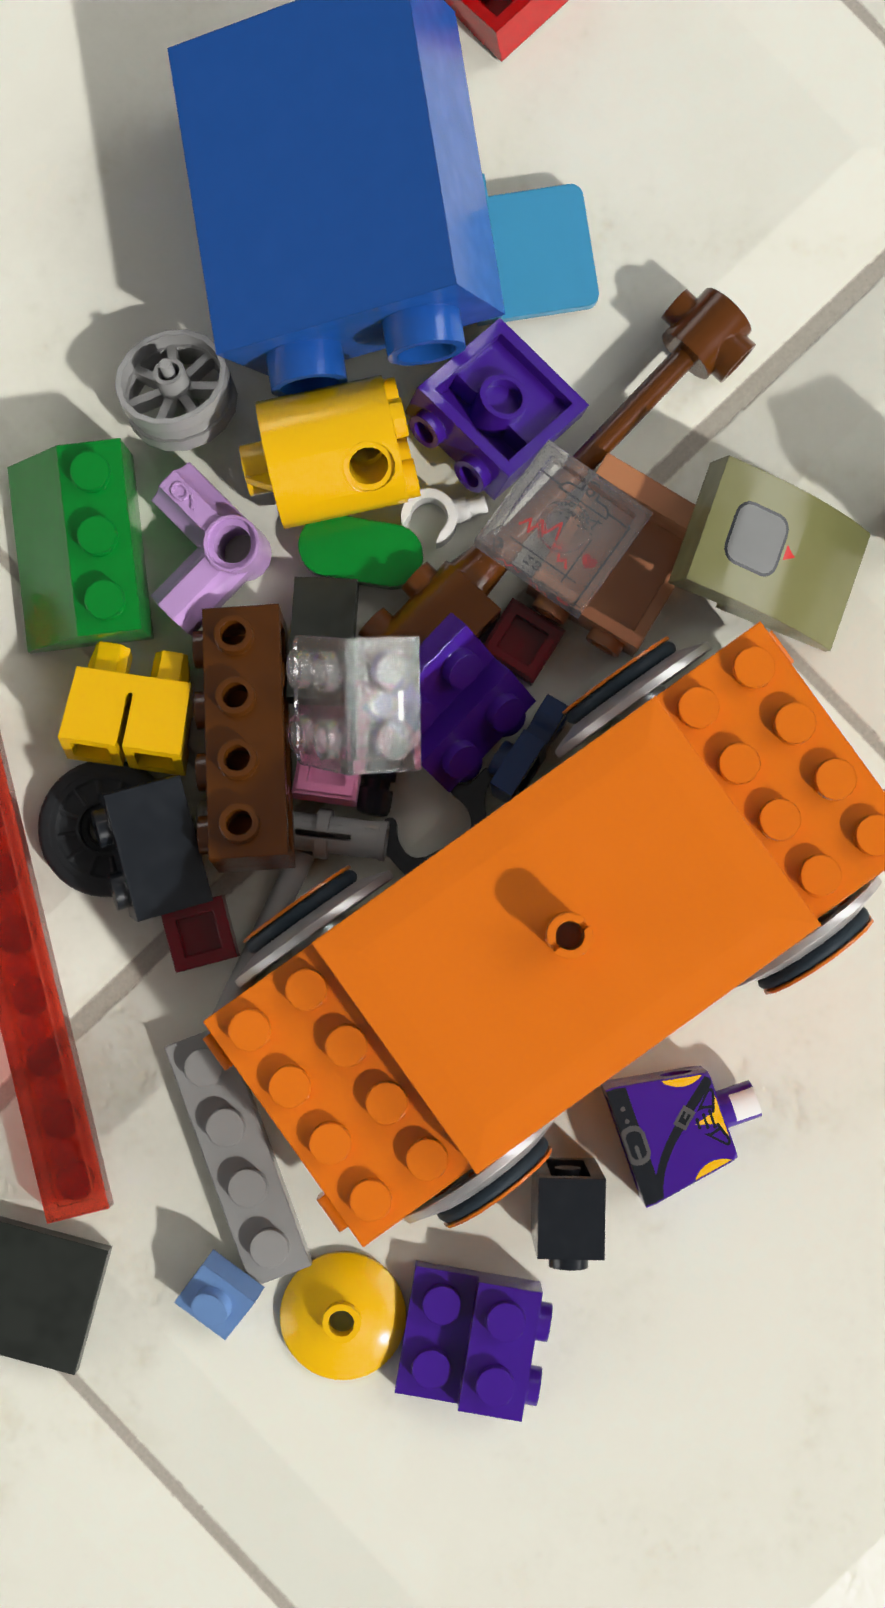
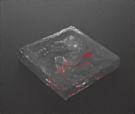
(562, 529)

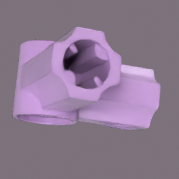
(210, 523)

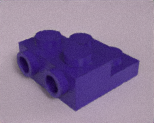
(493, 409)
(464, 703)
(473, 1340)

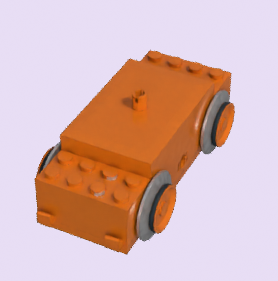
(558, 936)

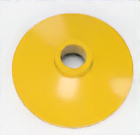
(348, 1284)

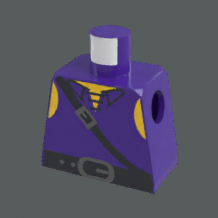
(676, 1126)

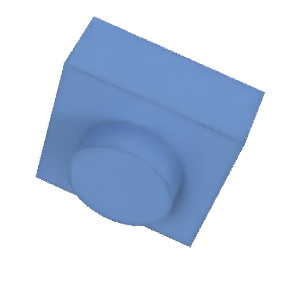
(219, 1294)

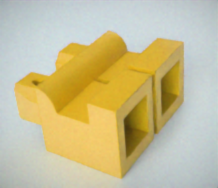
(130, 714)

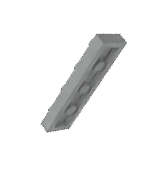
(240, 1162)

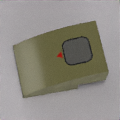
(770, 553)

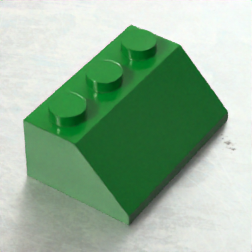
(80, 547)

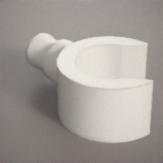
(456, 510)

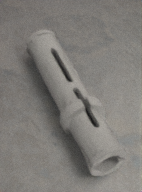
(367, 839)

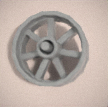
(181, 418)

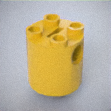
(332, 451)

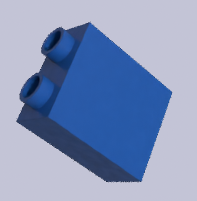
(336, 187)

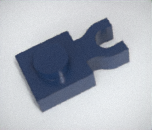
(517, 763)

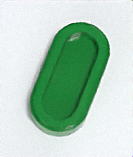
(361, 549)

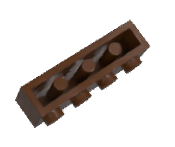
(245, 739)

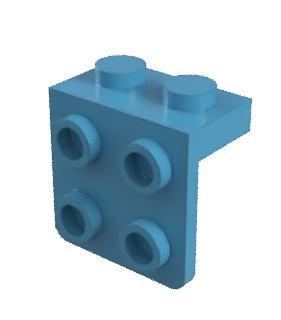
(542, 252)

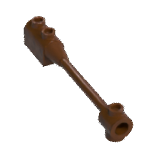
(703, 338)

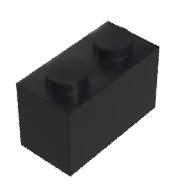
(151, 848)
(568, 1212)

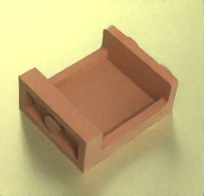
(639, 583)

